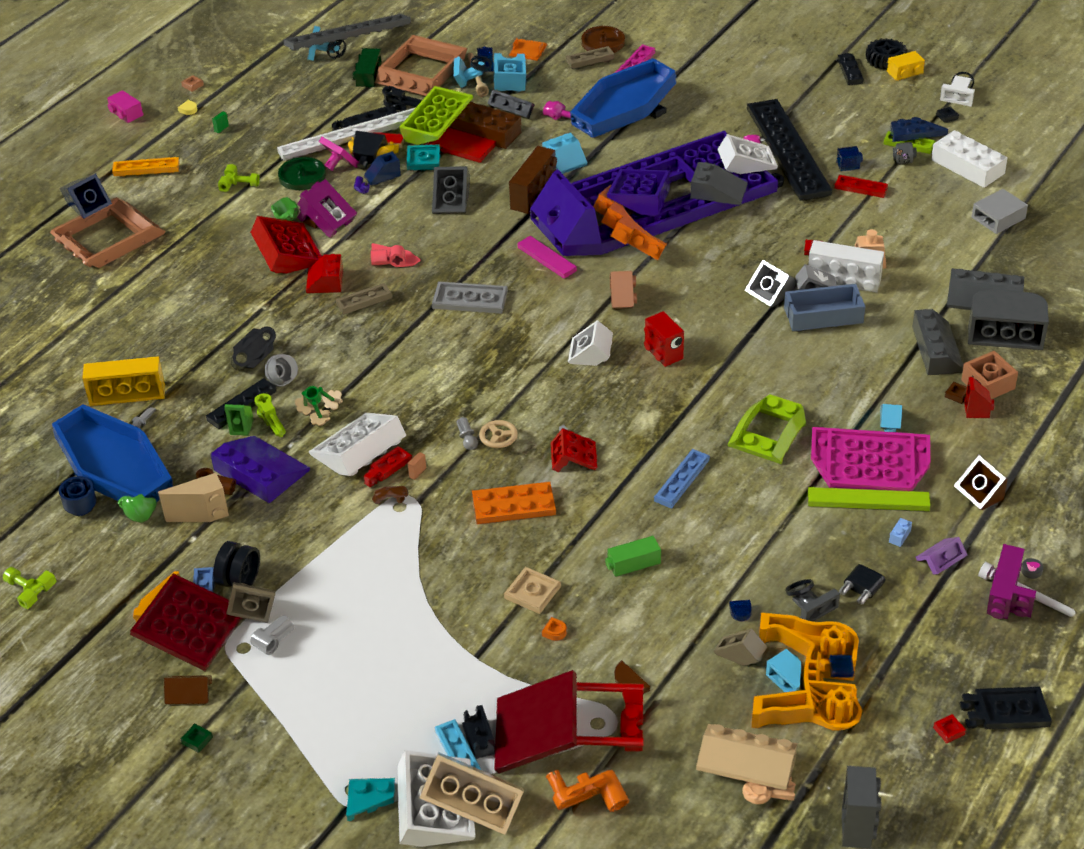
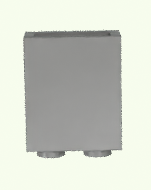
(999, 211)

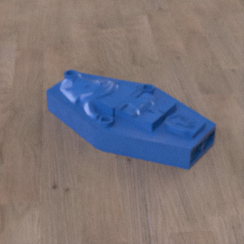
(623, 97)
(111, 454)

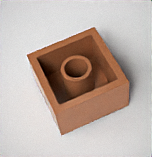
(992, 373)

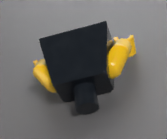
(368, 146)

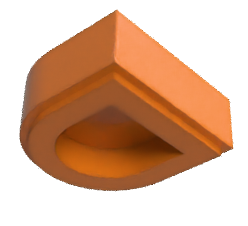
(554, 630)

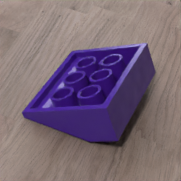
(641, 190)
(257, 467)

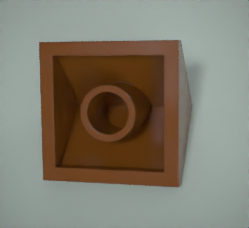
(982, 484)

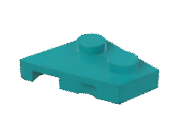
(369, 795)

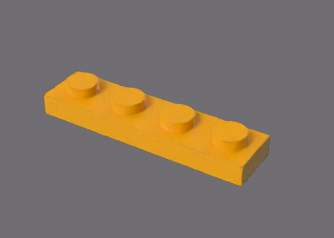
(146, 166)

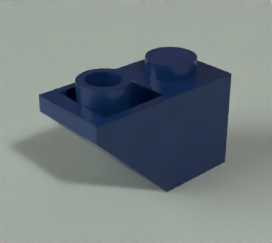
(383, 168)

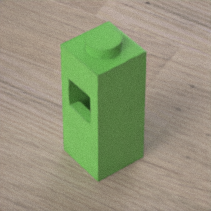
(633, 556)

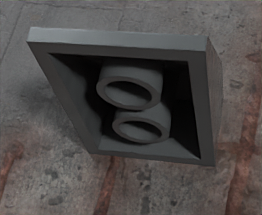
(717, 185)
(450, 189)

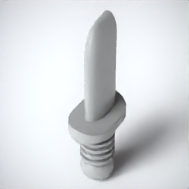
(141, 421)

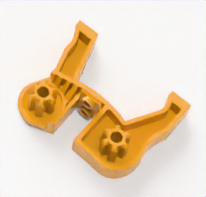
(820, 702)

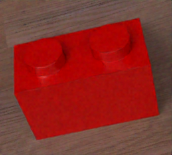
(325, 275)

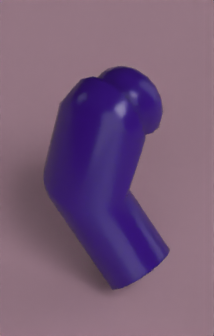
(360, 186)

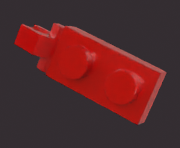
(387, 466)

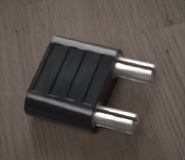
(863, 581)

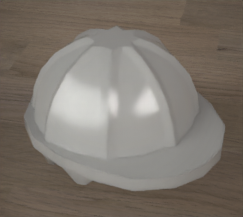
(281, 369)

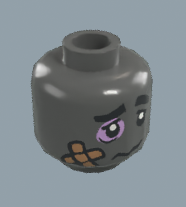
(904, 153)

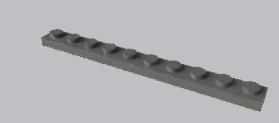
(344, 32)

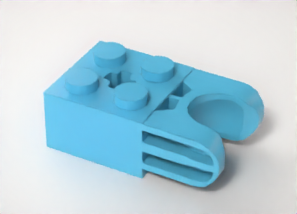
(509, 73)

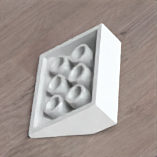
(359, 443)
(422, 821)

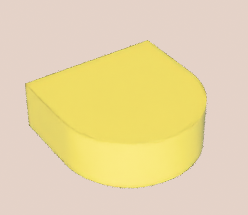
(188, 108)

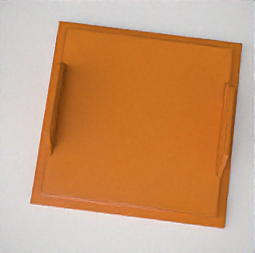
(531, 49)

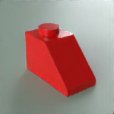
(977, 400)

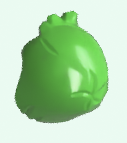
(285, 209)
(138, 507)

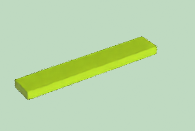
(868, 499)

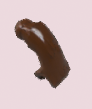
(397, 492)

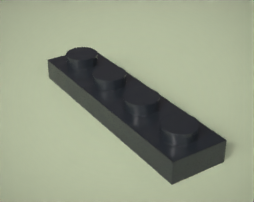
(246, 398)

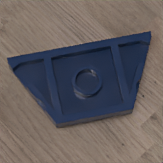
(915, 129)

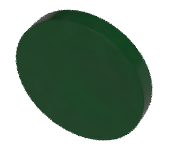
(301, 173)

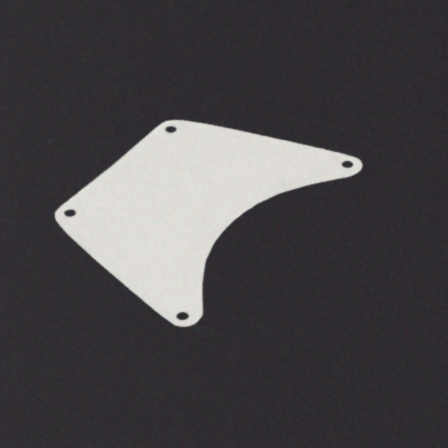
(371, 660)

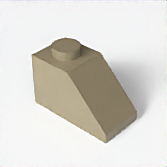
(741, 647)

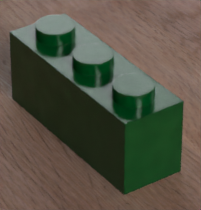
(367, 67)

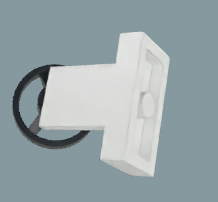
(958, 91)

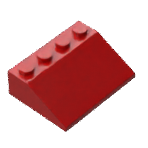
(284, 244)

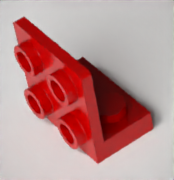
(572, 447)

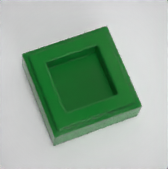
(220, 122)

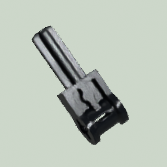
(398, 96)

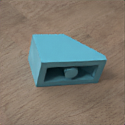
(890, 417)
(785, 671)

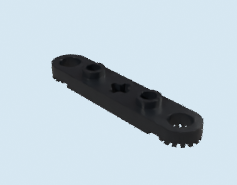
(367, 116)

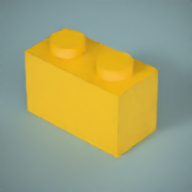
(905, 65)

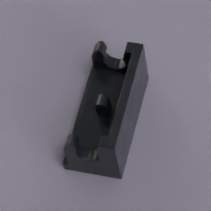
(478, 733)

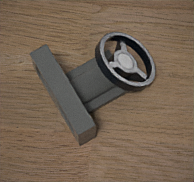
(811, 605)

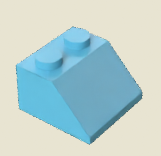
(568, 152)

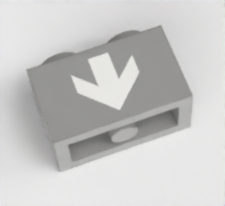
(811, 278)

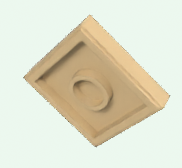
(532, 590)

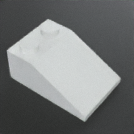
(745, 155)

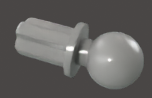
(470, 442)

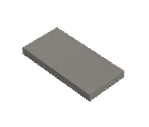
(470, 297)

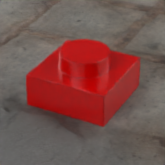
(949, 728)

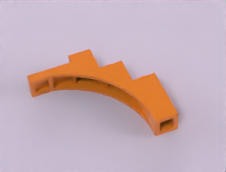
(625, 228)

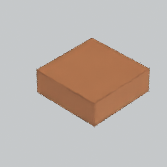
(192, 83)
(416, 465)

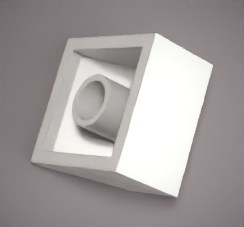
(591, 345)

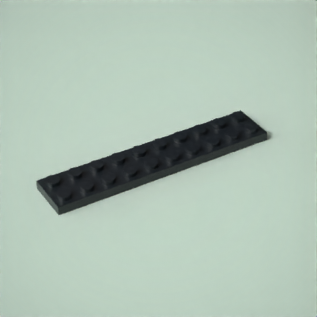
(789, 150)

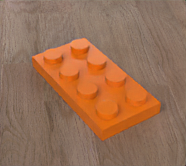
(513, 502)

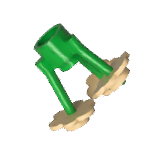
(311, 398)

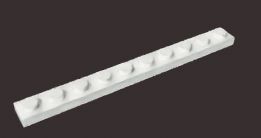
(342, 135)

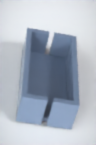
(824, 307)

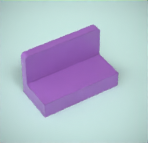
(943, 554)

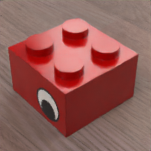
(664, 338)

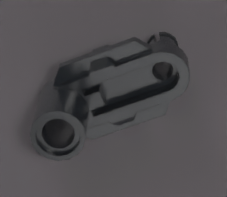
(253, 347)

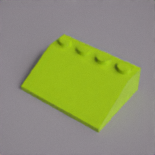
(433, 115)

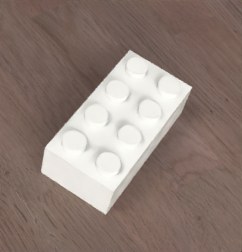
(969, 158)
(848, 264)

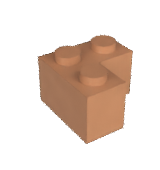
(622, 289)

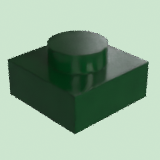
(196, 738)

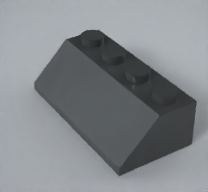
(966, 283)
(936, 343)

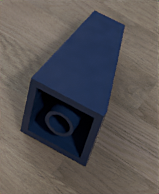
(86, 195)

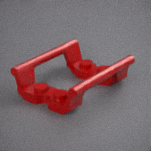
(631, 717)

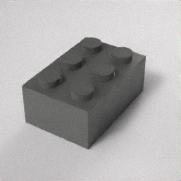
(860, 807)

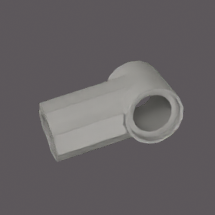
(269, 638)

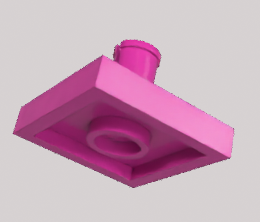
(337, 154)

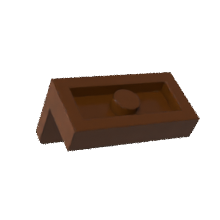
(187, 689)

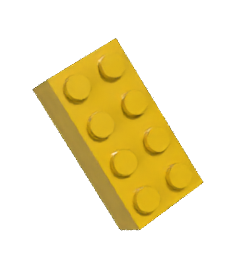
(124, 381)

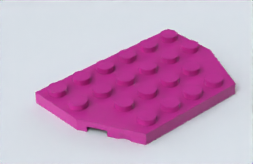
(870, 458)

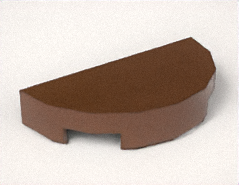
(625, 674)

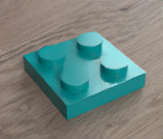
(423, 157)

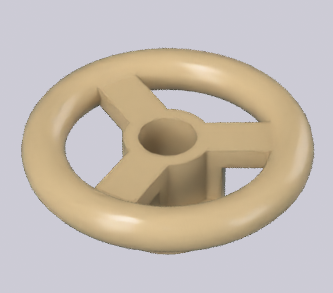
(499, 436)

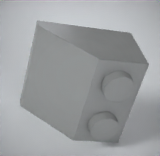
(770, 284)

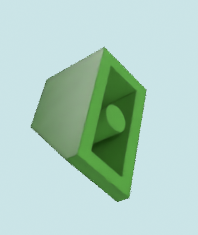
(239, 419)

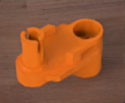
(604, 784)

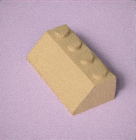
(747, 756)
(471, 793)

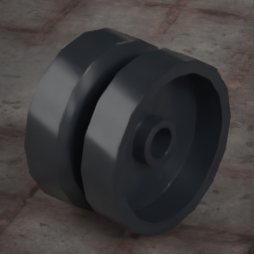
(236, 564)

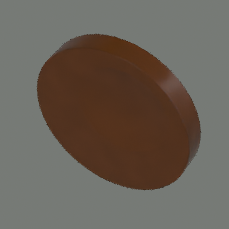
(602, 37)

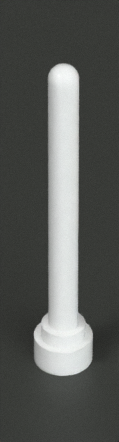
(988, 572)

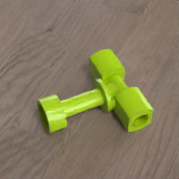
(231, 177)
(31, 587)

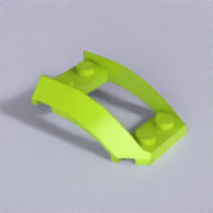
(764, 446)

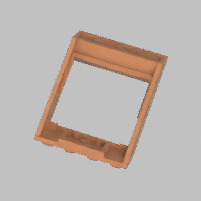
(424, 47)
(142, 226)

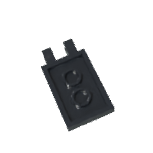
(1006, 708)

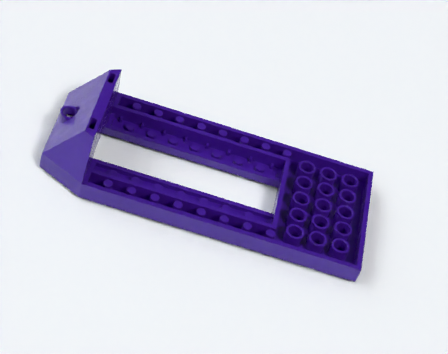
(568, 212)

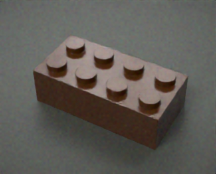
(489, 124)
(531, 178)

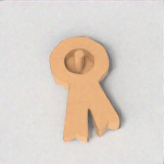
(761, 794)

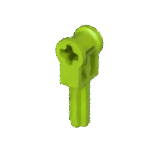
(268, 414)

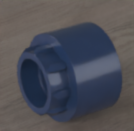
(77, 495)

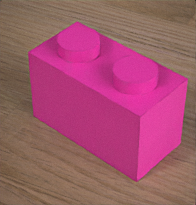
(125, 106)

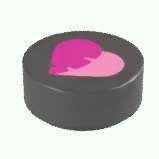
(1032, 568)

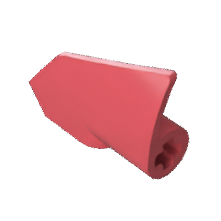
(394, 255)

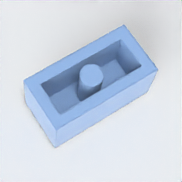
(900, 532)

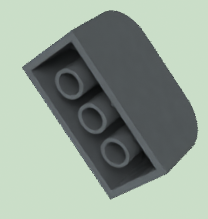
(995, 319)

